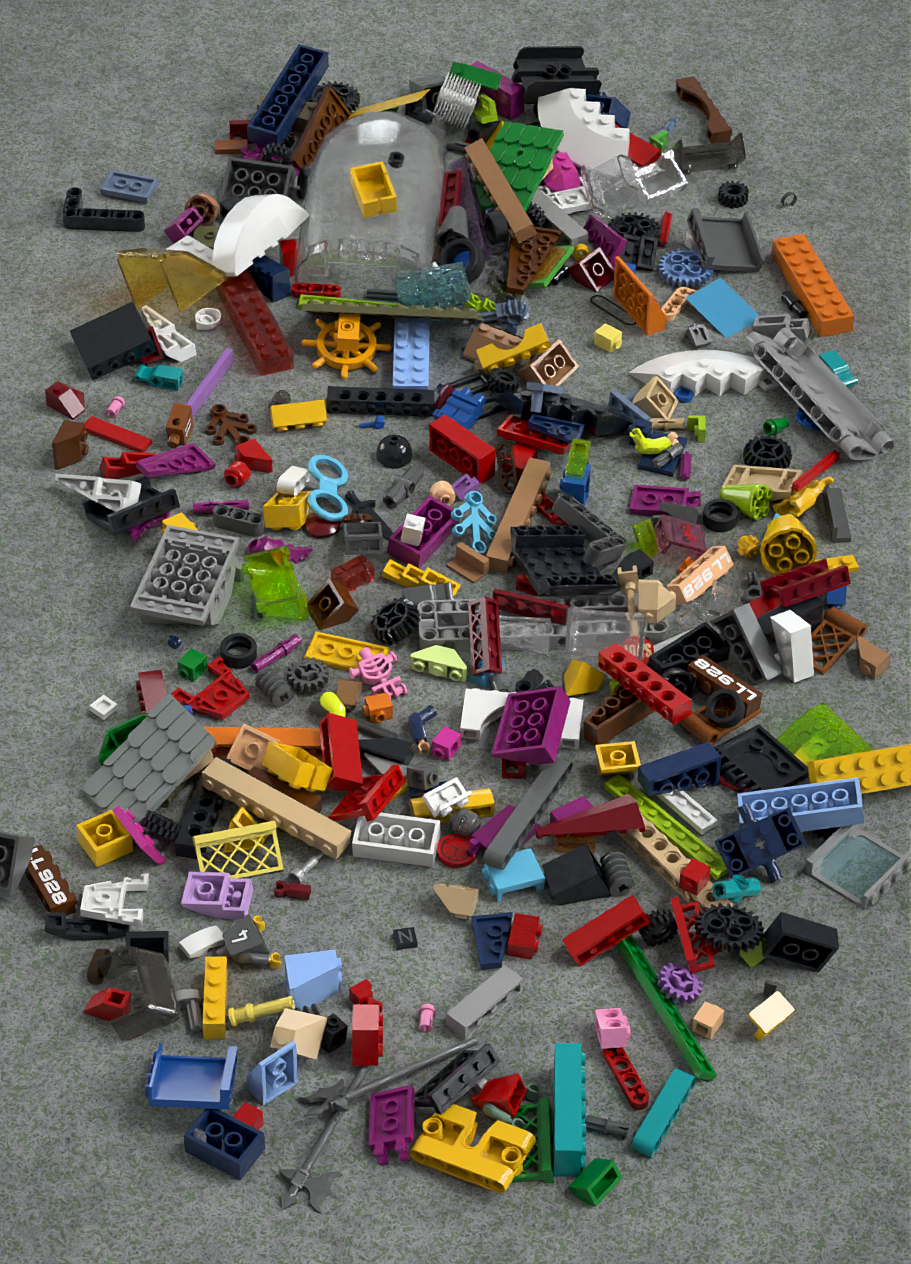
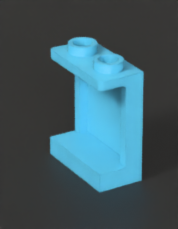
(520, 873)

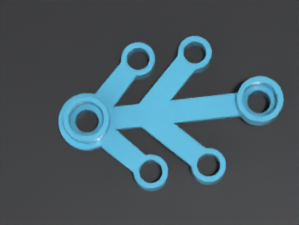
(474, 501)

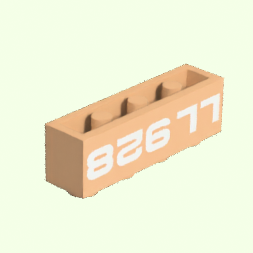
(700, 574)

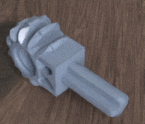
(507, 313)

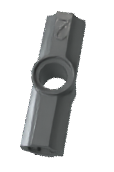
(403, 486)

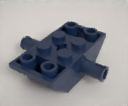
(611, 106)
(780, 838)

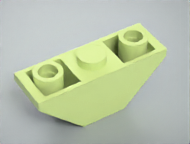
(439, 662)

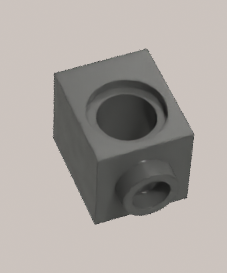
(422, 776)

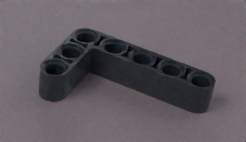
(99, 219)

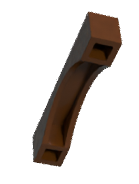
(690, 91)

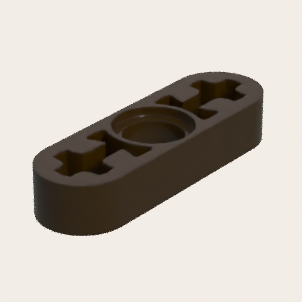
(509, 454)

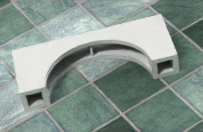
(484, 707)

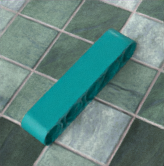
(663, 1112)

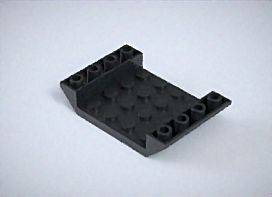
(555, 562)

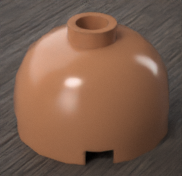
(205, 205)

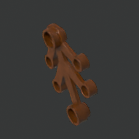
(220, 412)

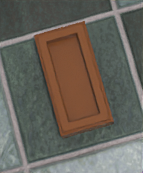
(230, 146)

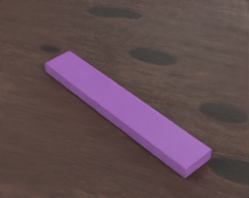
(210, 381)

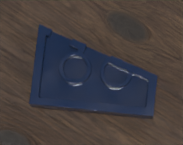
(556, 428)
(491, 938)

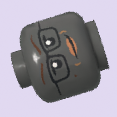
(465, 822)

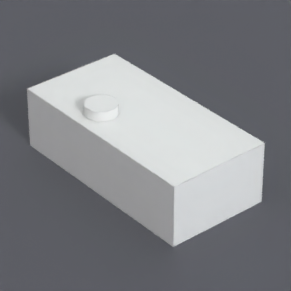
(397, 839)

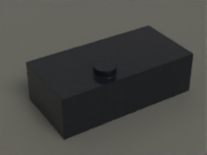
(808, 610)

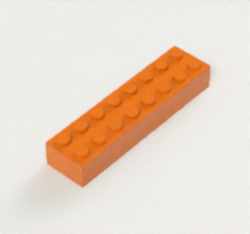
(812, 285)

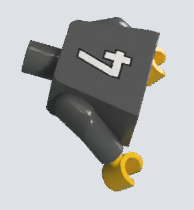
(246, 943)

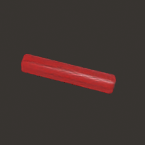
(665, 226)

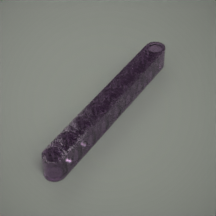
(470, 203)

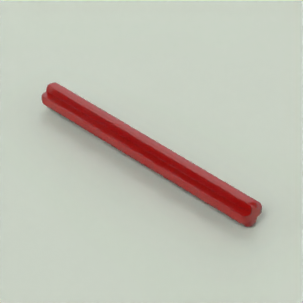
(815, 471)

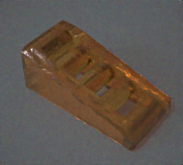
(575, 843)

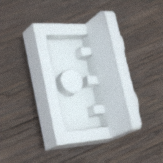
(445, 797)

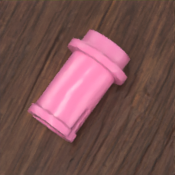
(116, 404)
(426, 1017)

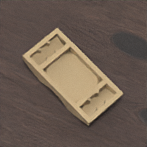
(775, 478)

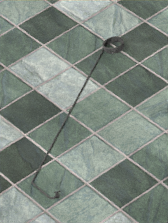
(782, 201)

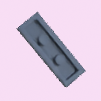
(537, 394)
(624, 405)

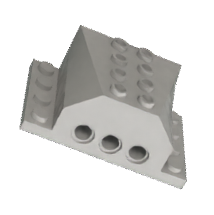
(187, 578)

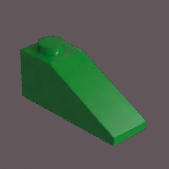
(476, 75)

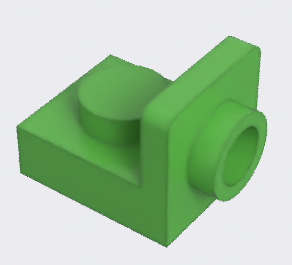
(660, 140)

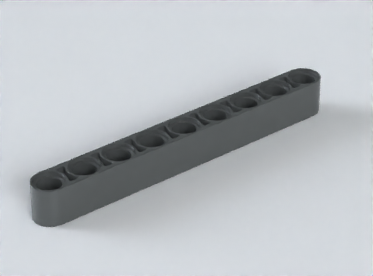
(527, 813)

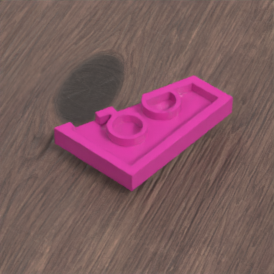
(137, 832)

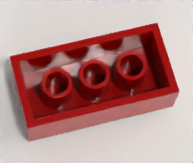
(461, 449)

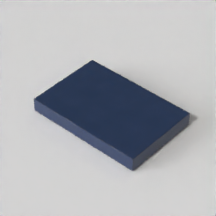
(667, 469)

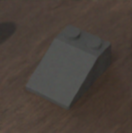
(14, 859)

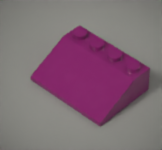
(532, 726)

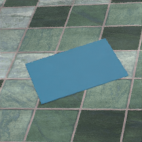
(723, 307)

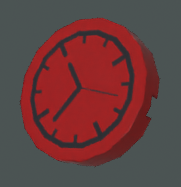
(453, 851)

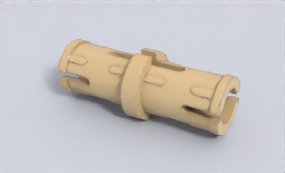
(667, 423)

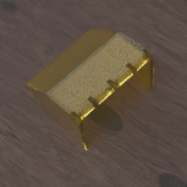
(153, 270)

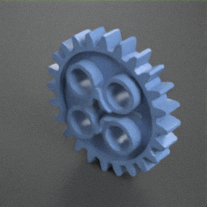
(683, 269)

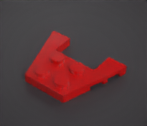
(220, 696)

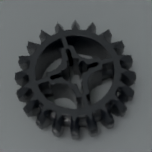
(767, 452)
(395, 621)

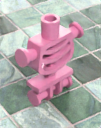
(371, 671)

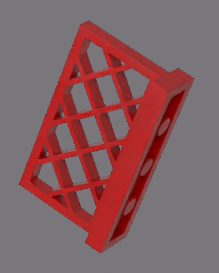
(370, 797)

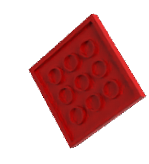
(518, 431)

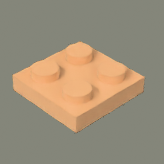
(250, 748)

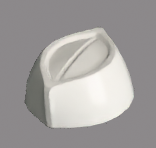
(207, 318)

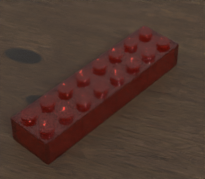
(255, 324)

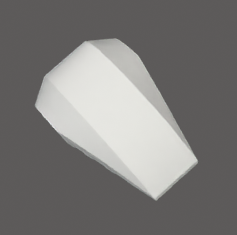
(253, 228)

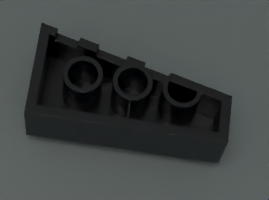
(689, 647)

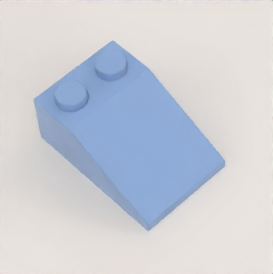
(274, 1074)

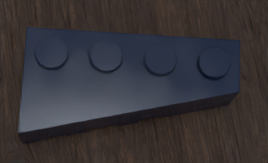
(681, 770)

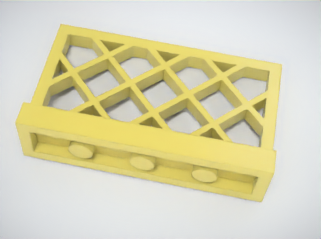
(237, 834)

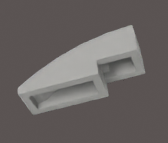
(774, 323)

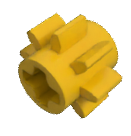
(748, 546)

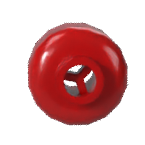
(237, 474)

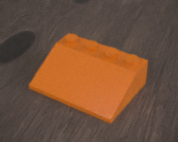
(637, 299)

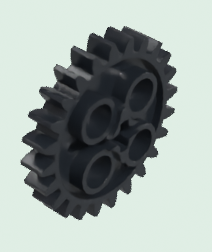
(347, 94)
(627, 225)
(716, 921)

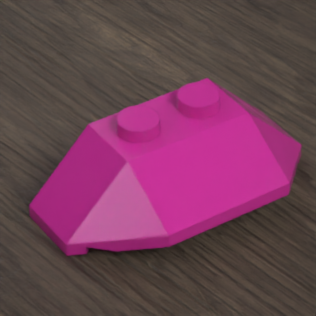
(563, 175)

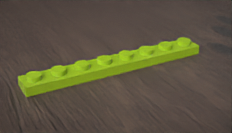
(666, 824)

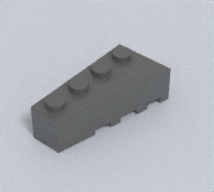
(748, 643)

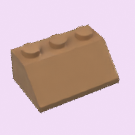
(485, 335)
(549, 367)

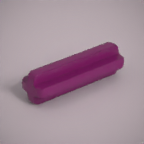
(685, 466)

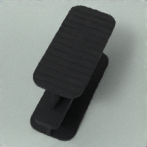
(552, 70)

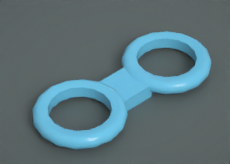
(327, 488)

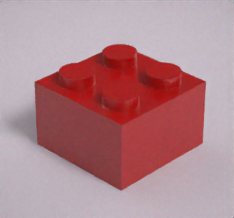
(367, 1035)

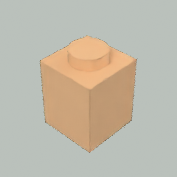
(708, 1020)

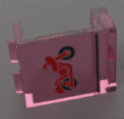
(679, 533)

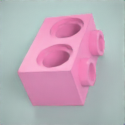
(611, 1028)

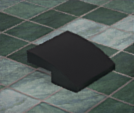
(640, 251)

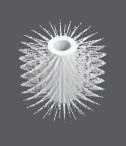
(456, 100)

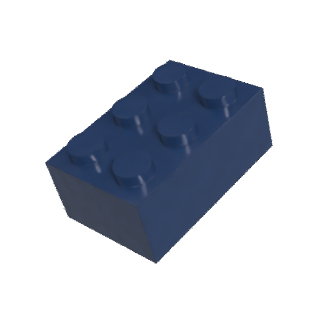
(224, 1142)

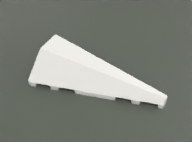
(170, 340)
(109, 492)

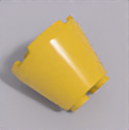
(787, 545)

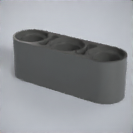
(238, 520)

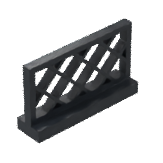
(456, 1078)

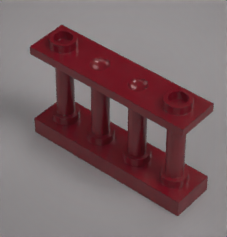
(805, 582)

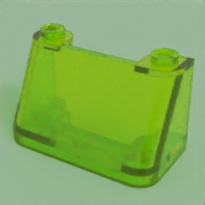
(275, 584)

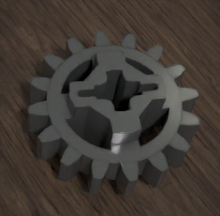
(307, 674)

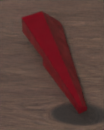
(608, 817)

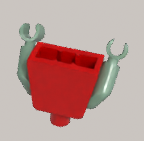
(503, 1097)

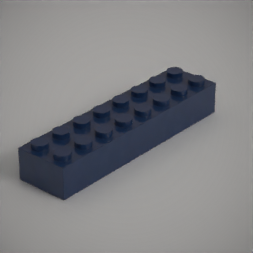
(288, 96)

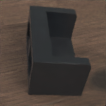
(150, 940)

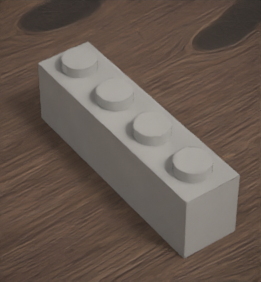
(484, 1002)

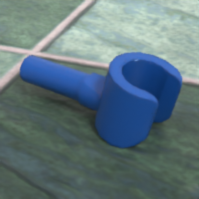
(378, 423)

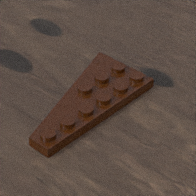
(327, 115)
(528, 257)

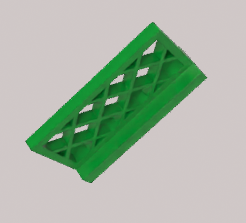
(544, 1145)

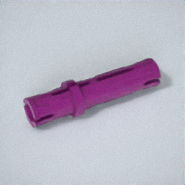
(207, 507)
(280, 650)

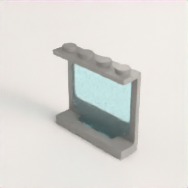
(857, 865)

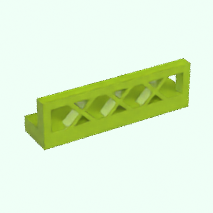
(486, 111)

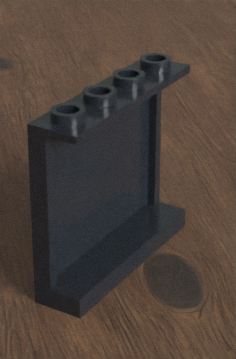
(112, 341)
(149, 505)

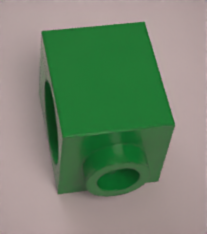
(192, 665)

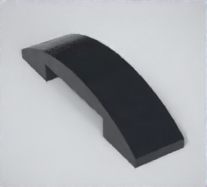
(83, 929)

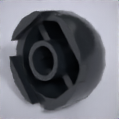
(394, 451)
(681, 680)

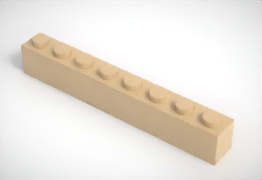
(275, 806)

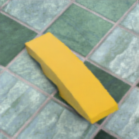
(413, 576)

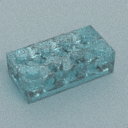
(433, 286)

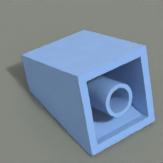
(312, 977)

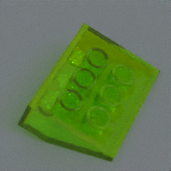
(821, 736)

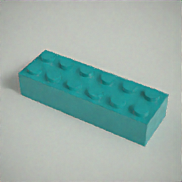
(569, 1110)

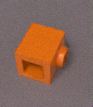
(378, 708)

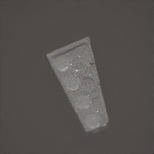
(525, 633)

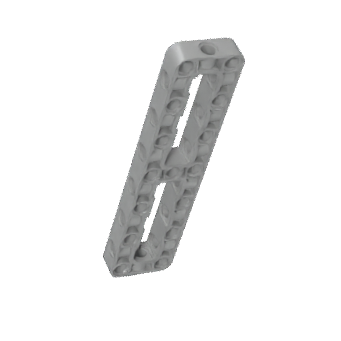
(458, 637)

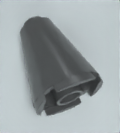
(453, 227)

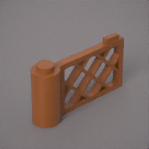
(841, 626)
(705, 730)

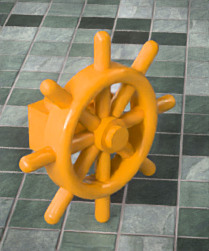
(346, 336)

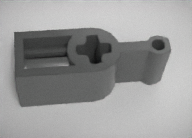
(428, 592)

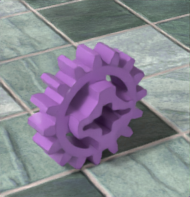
(679, 983)

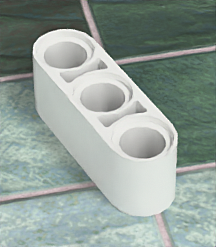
(293, 480)

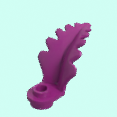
(140, 528)
(267, 543)

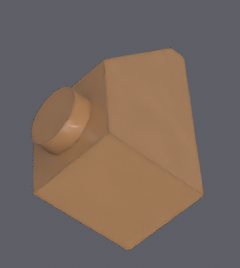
(871, 659)
(349, 692)

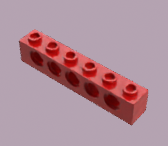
(644, 683)

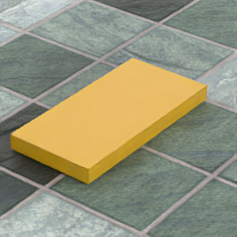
(340, 651)

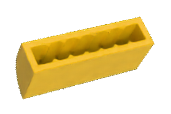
(480, 802)

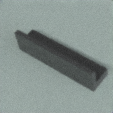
(836, 514)

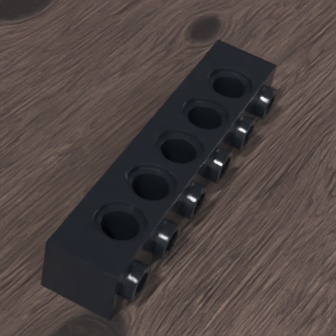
(380, 401)
(198, 818)

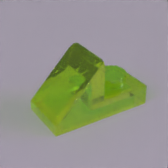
(578, 457)
(645, 538)

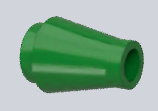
(775, 425)

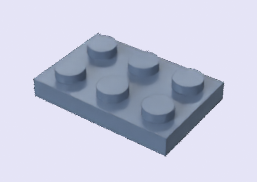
(129, 186)

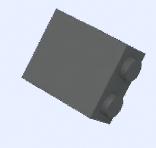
(433, 83)

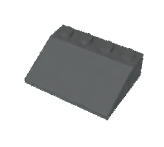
(254, 177)

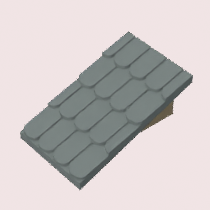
(152, 761)

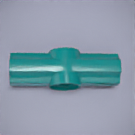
(736, 888)

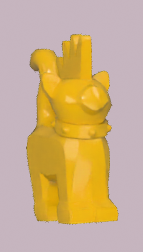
(802, 500)

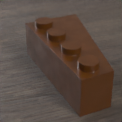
(614, 716)

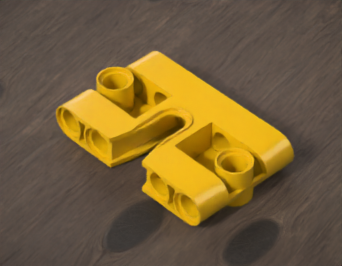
(489, 1164)

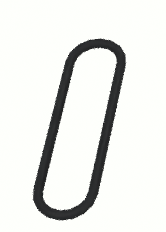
(591, 300)

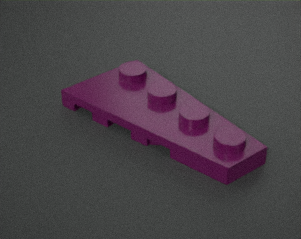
(604, 237)
(176, 461)

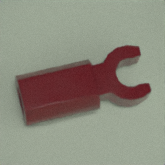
(292, 890)

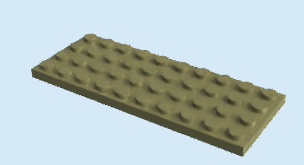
(398, 311)

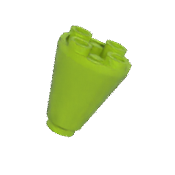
(749, 499)

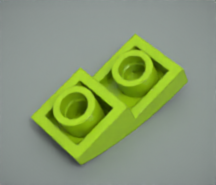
(482, 306)

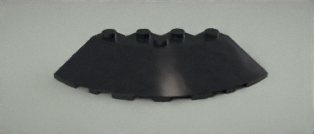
(597, 418)

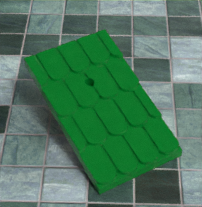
(524, 158)

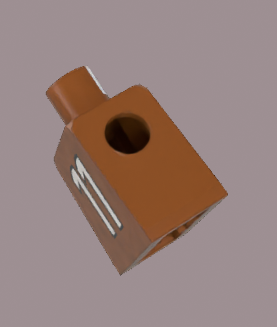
(179, 432)

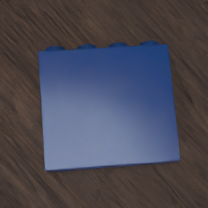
(191, 1080)

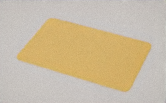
(391, 103)

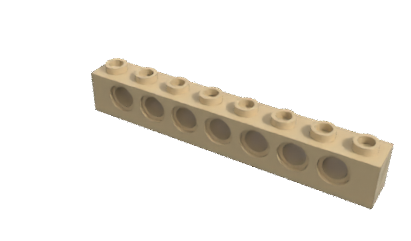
(668, 862)

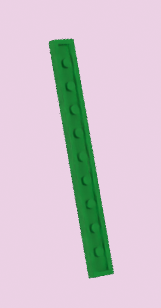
(666, 1009)

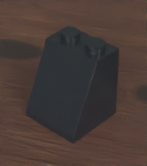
(575, 877)

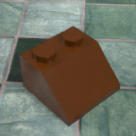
(69, 444)
(332, 605)

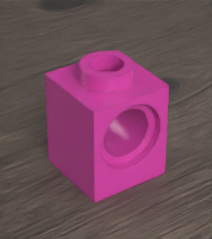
(446, 744)

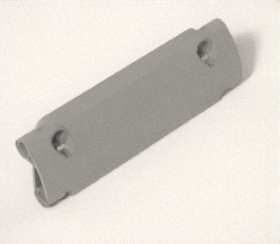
(821, 394)

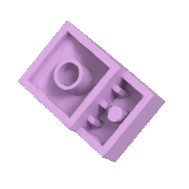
(217, 895)

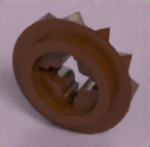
(356, 518)

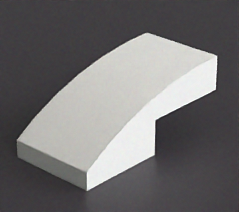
(199, 942)

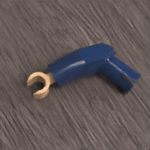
(416, 725)

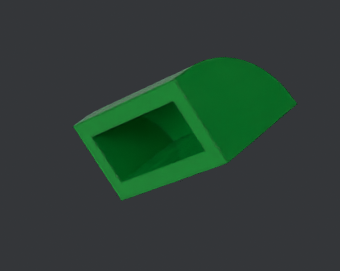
(596, 1181)

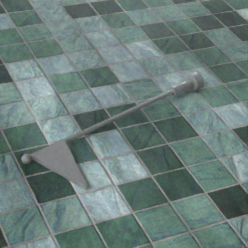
(381, 765)

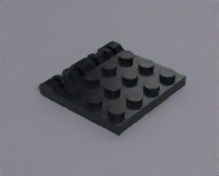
(759, 761)

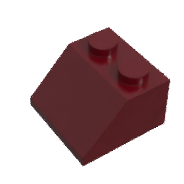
(592, 270)

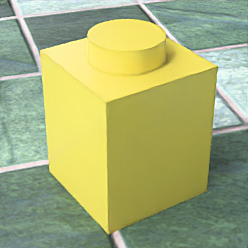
(608, 338)

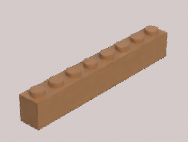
(500, 190)
(519, 512)

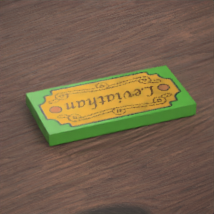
(551, 266)

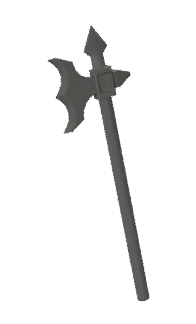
(340, 1102)
(299, 1179)

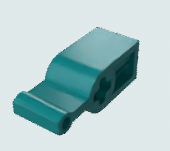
(839, 367)
(161, 376)

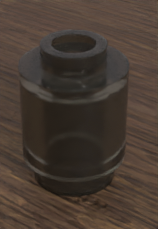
(279, 398)

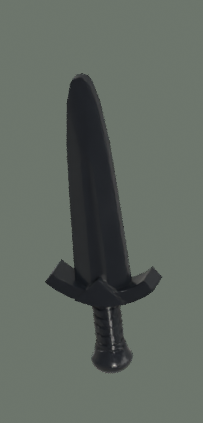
(366, 507)

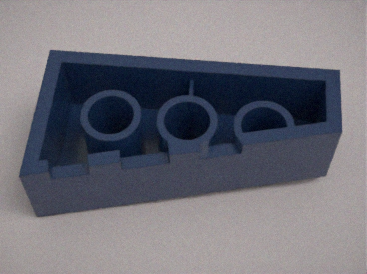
(270, 278)

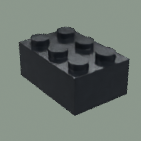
(799, 942)

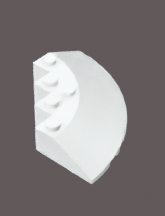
(588, 135)
(703, 370)

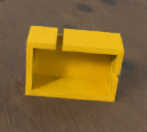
(373, 189)
(296, 767)

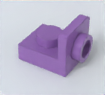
(465, 485)

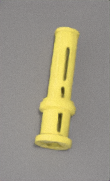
(252, 1012)

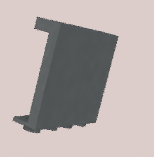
(726, 242)

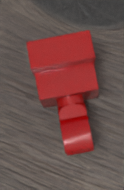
(362, 994)

